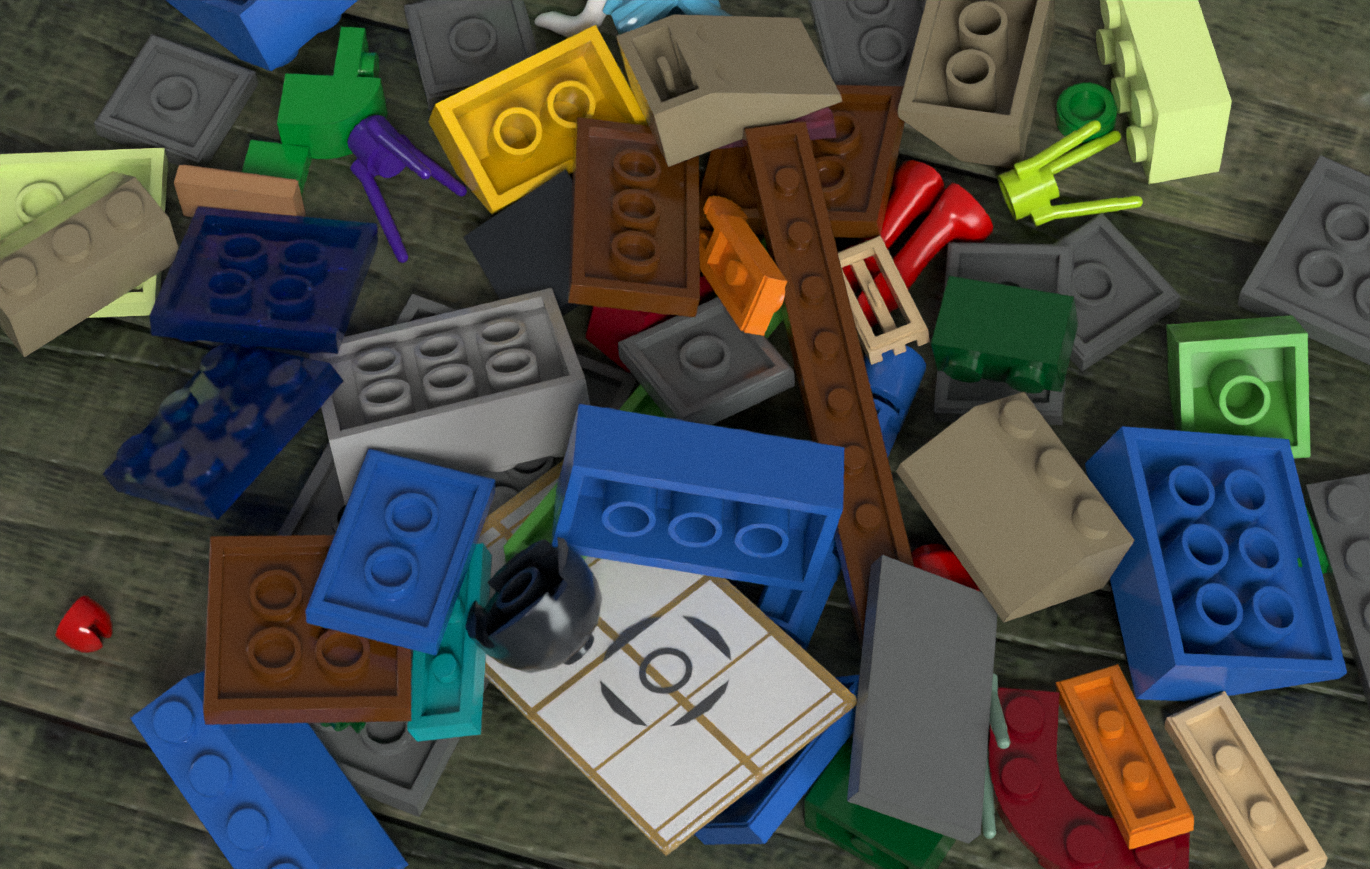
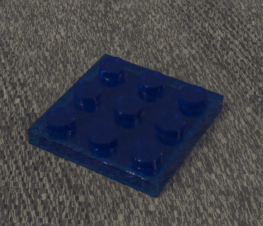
(265, 280)
(222, 428)

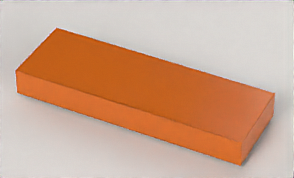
(1124, 757)

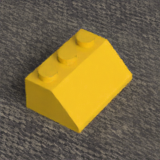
(522, 121)

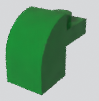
(326, 108)

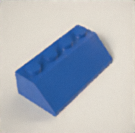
(264, 788)

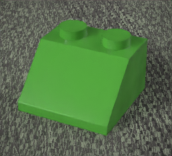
(1241, 378)

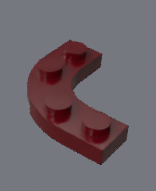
(1042, 809)

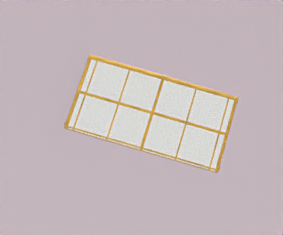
(678, 695)

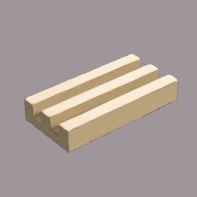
(893, 337)

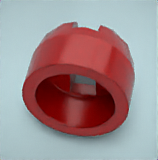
(83, 623)

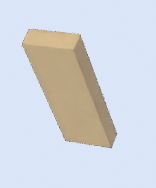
(1243, 787)

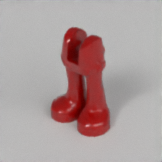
(951, 216)

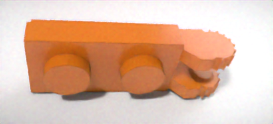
(739, 267)

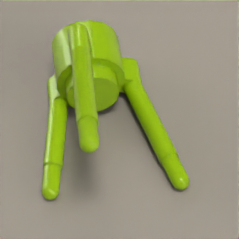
(1032, 184)

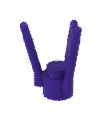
(386, 153)

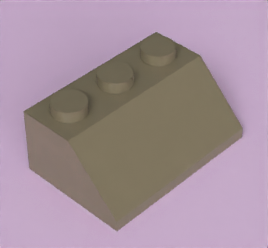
(978, 76)
(81, 259)
(1016, 508)

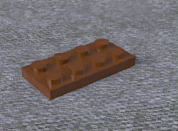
(632, 222)

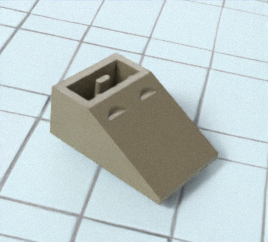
(718, 75)

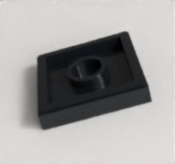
(529, 243)

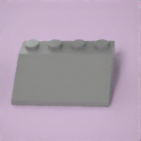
(457, 389)

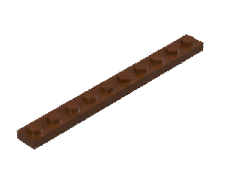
(826, 350)

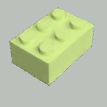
(1166, 85)

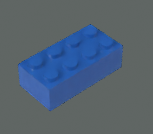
(698, 498)

